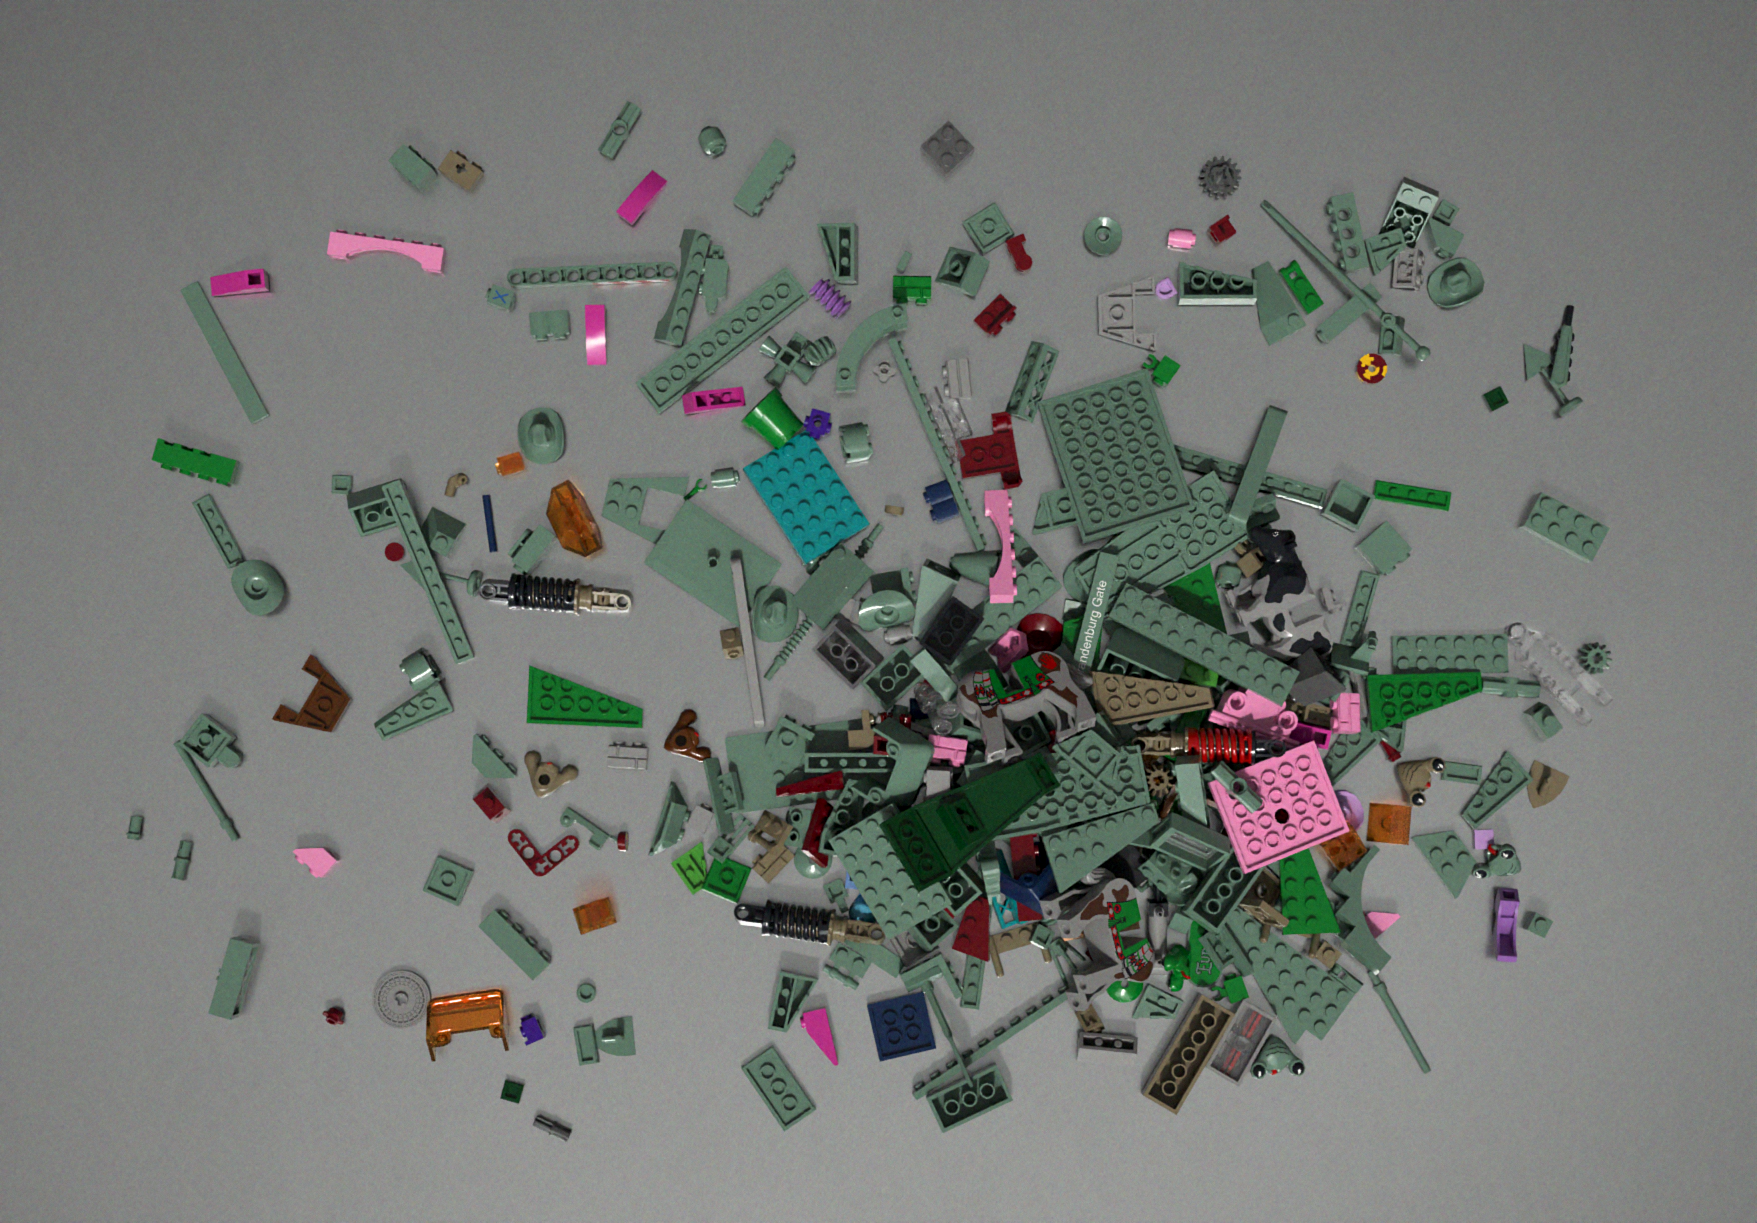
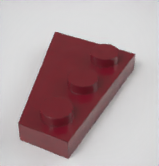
(812, 839)

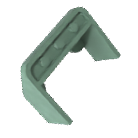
(912, 759)

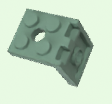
(945, 967)

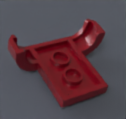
(993, 453)

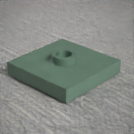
(988, 228)
(448, 880)

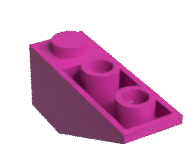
(240, 282)
(1308, 732)

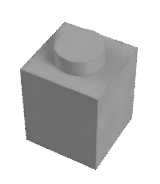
(700, 818)

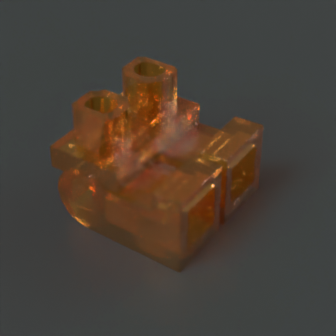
(1345, 852)

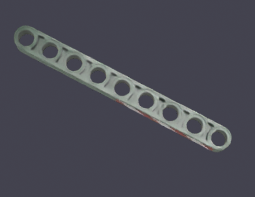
(583, 271)

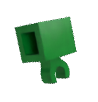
(1163, 370)
(1233, 989)

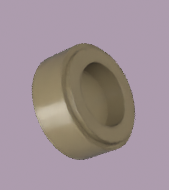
(894, 509)

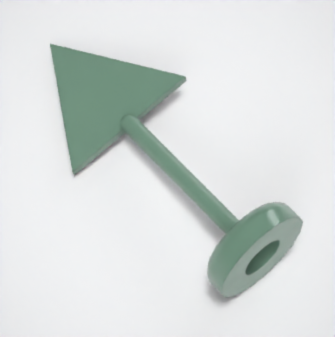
(1536, 362)
(473, 582)

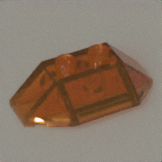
(573, 520)

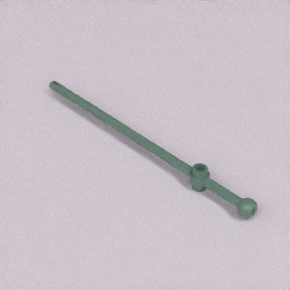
(1422, 352)

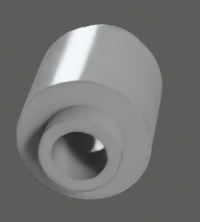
(898, 634)

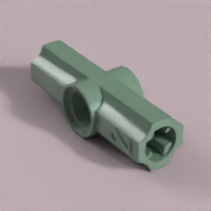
(626, 119)
(1511, 687)
(1245, 795)

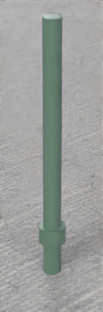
(225, 822)
(1380, 988)

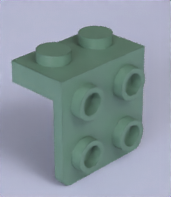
(895, 580)
(804, 738)
(1164, 871)

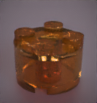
(594, 915)

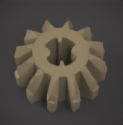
(1160, 788)

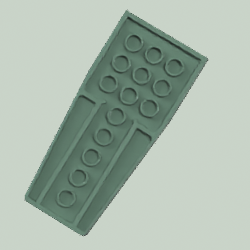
(1171, 546)

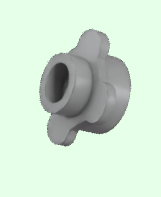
(889, 370)

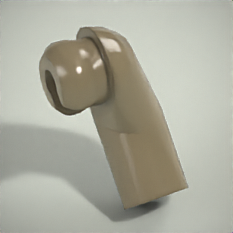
(454, 482)

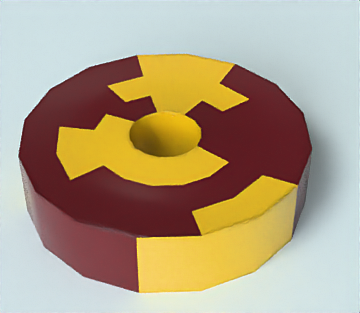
(1371, 360)

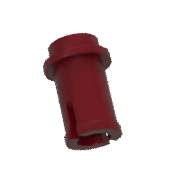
(1392, 753)

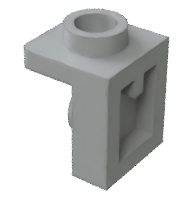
(1327, 597)

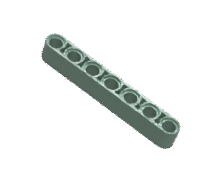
(1257, 466)

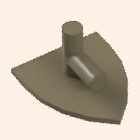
(1546, 784)

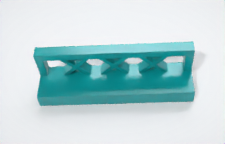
(1009, 901)

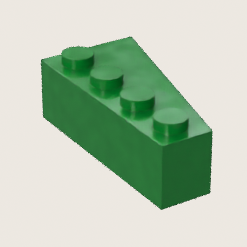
(195, 461)

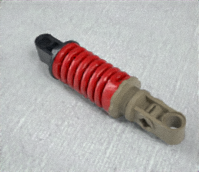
(1212, 744)

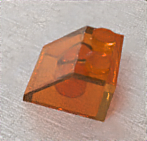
(1389, 823)

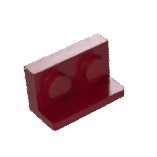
(995, 315)

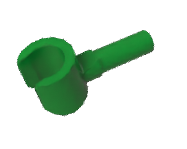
(695, 490)

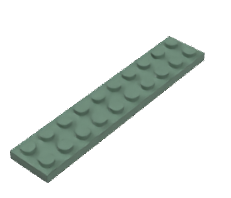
(722, 340)
(1204, 644)

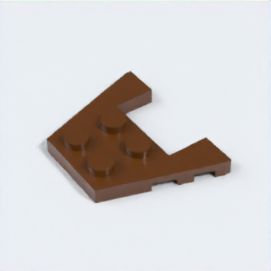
(324, 704)

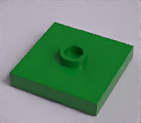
(726, 879)

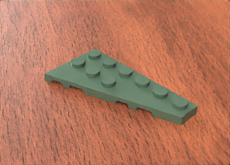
(1085, 847)

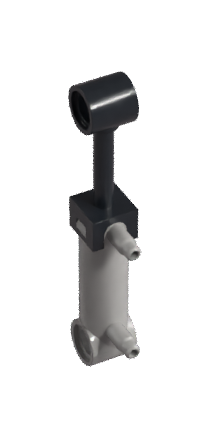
(1157, 926)

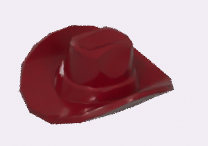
(1042, 632)

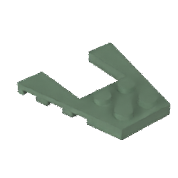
(627, 497)

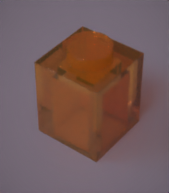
(510, 465)

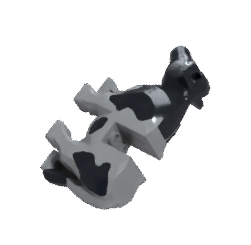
(1278, 588)

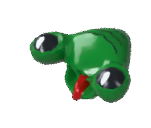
(1179, 962)

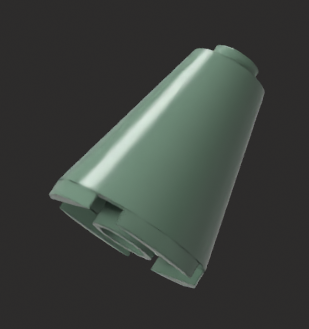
(976, 565)

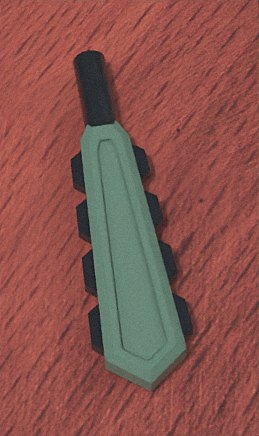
(1561, 361)

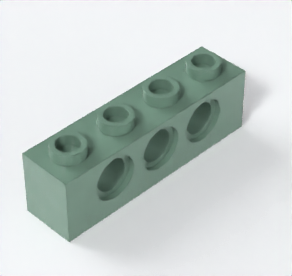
(1347, 203)

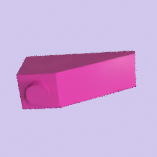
(713, 400)
(819, 1029)

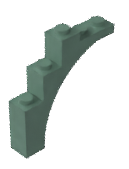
(1360, 940)

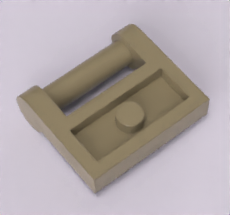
(774, 827)

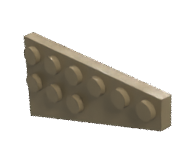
(1137, 698)

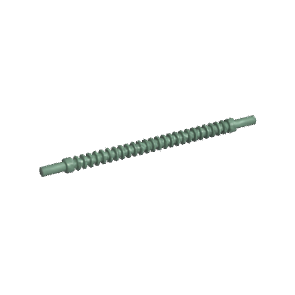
(780, 660)

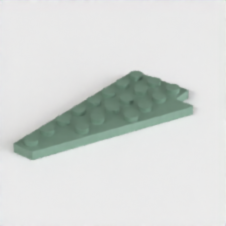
(1294, 986)

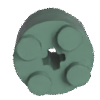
(855, 443)
(420, 669)

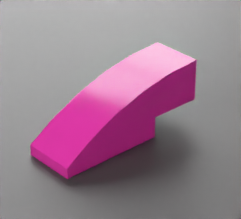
(641, 197)
(596, 334)

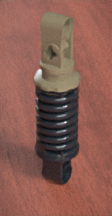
(553, 596)
(806, 925)

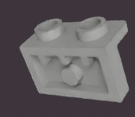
(1408, 269)

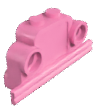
(1248, 710)

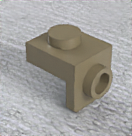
(731, 643)

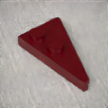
(823, 783)

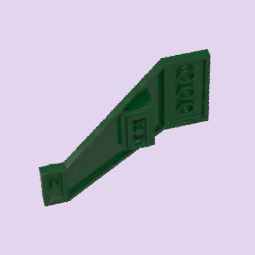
(935, 838)

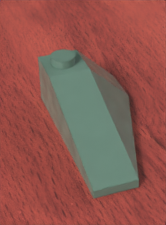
(1275, 307)

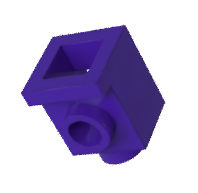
(531, 1029)

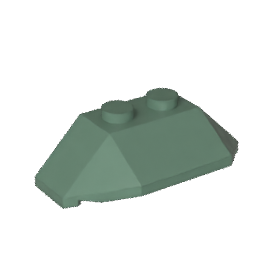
(671, 821)

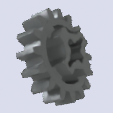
(1226, 180)

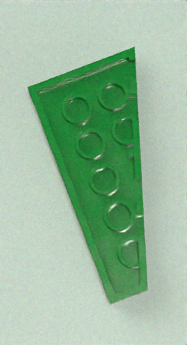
(568, 703)
(1304, 897)

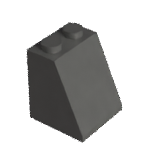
(1316, 679)

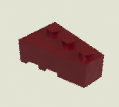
(974, 930)

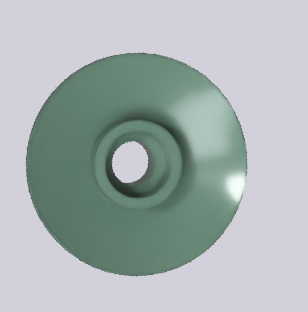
(1105, 226)
(809, 869)

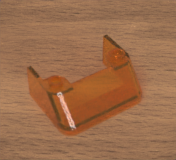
(466, 1014)

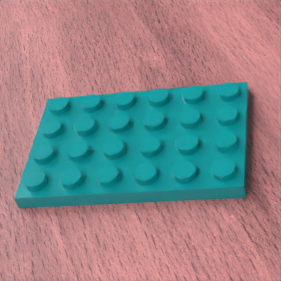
(806, 497)

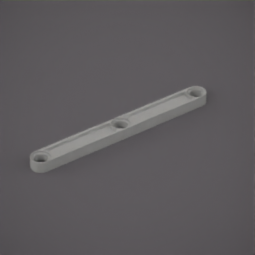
(747, 642)

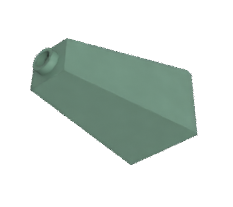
(934, 593)

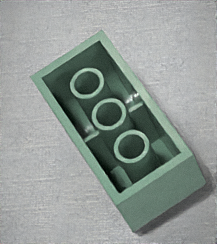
(1140, 657)

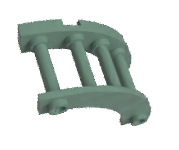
(862, 338)

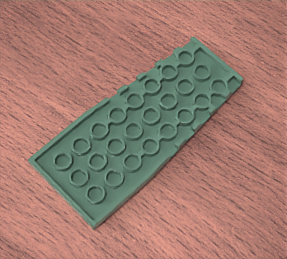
(1077, 796)

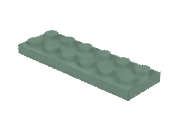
(1450, 654)

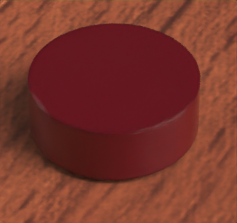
(394, 552)

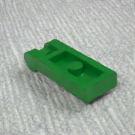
(1301, 287)

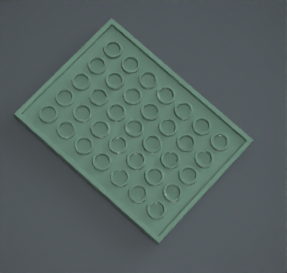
(1115, 455)

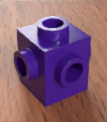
(821, 417)

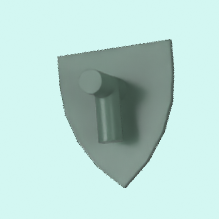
(616, 1037)

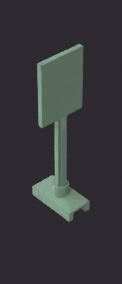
(924, 981)

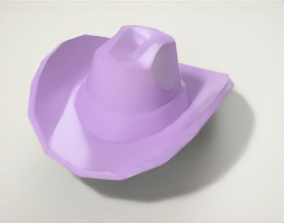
(1351, 808)

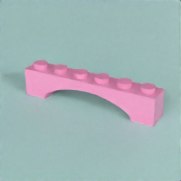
(344, 245)
(997, 508)

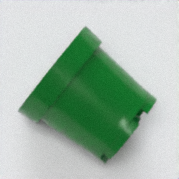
(773, 419)

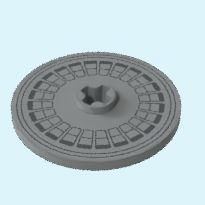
(388, 1007)

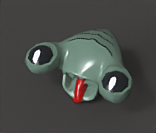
(1501, 861)
(1274, 1058)

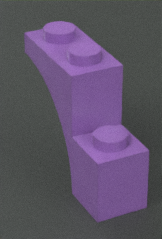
(1504, 930)

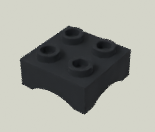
(1125, 865)

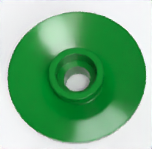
(1125, 994)

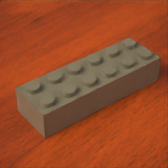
(1187, 1053)

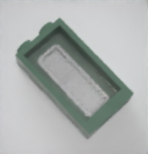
(1189, 842)

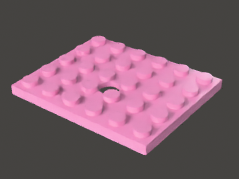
(1286, 782)

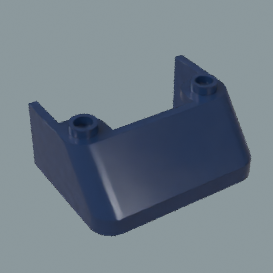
(1029, 887)

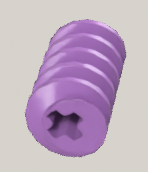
(830, 297)

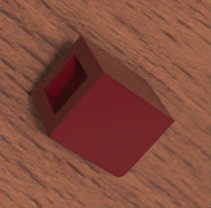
(1222, 230)

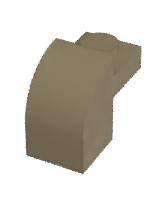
(862, 738)

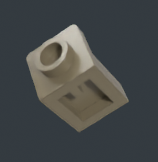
(1327, 954)
(1090, 1020)

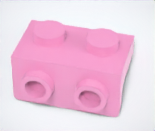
(1009, 648)

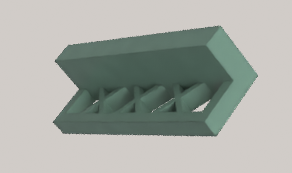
(1029, 379)

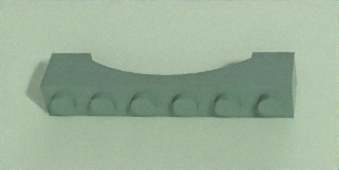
(693, 253)

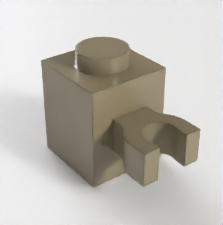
(1252, 559)

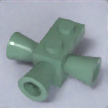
(787, 359)

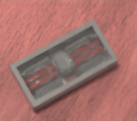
(1241, 1043)

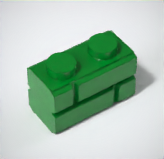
(911, 289)

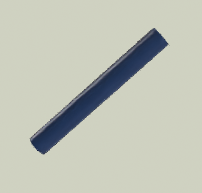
(489, 523)

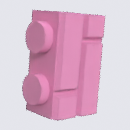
(1346, 714)
(948, 750)

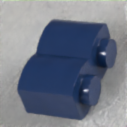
(941, 501)

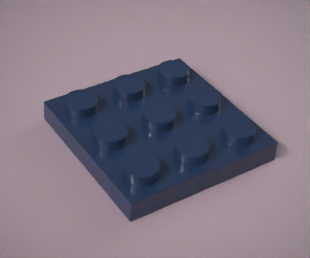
(901, 1026)

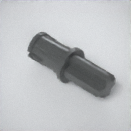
(552, 1128)

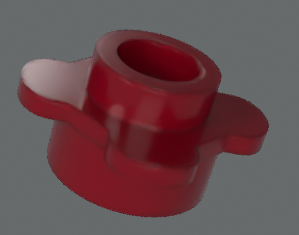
(333, 1016)

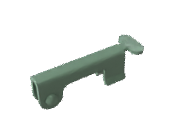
(599, 837)

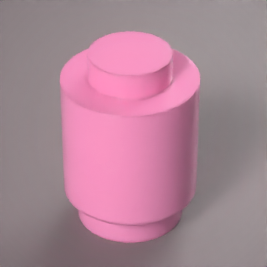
(1181, 238)

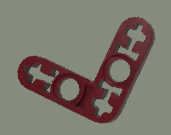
(538, 857)

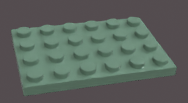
(883, 878)

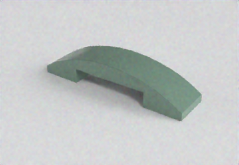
(879, 956)

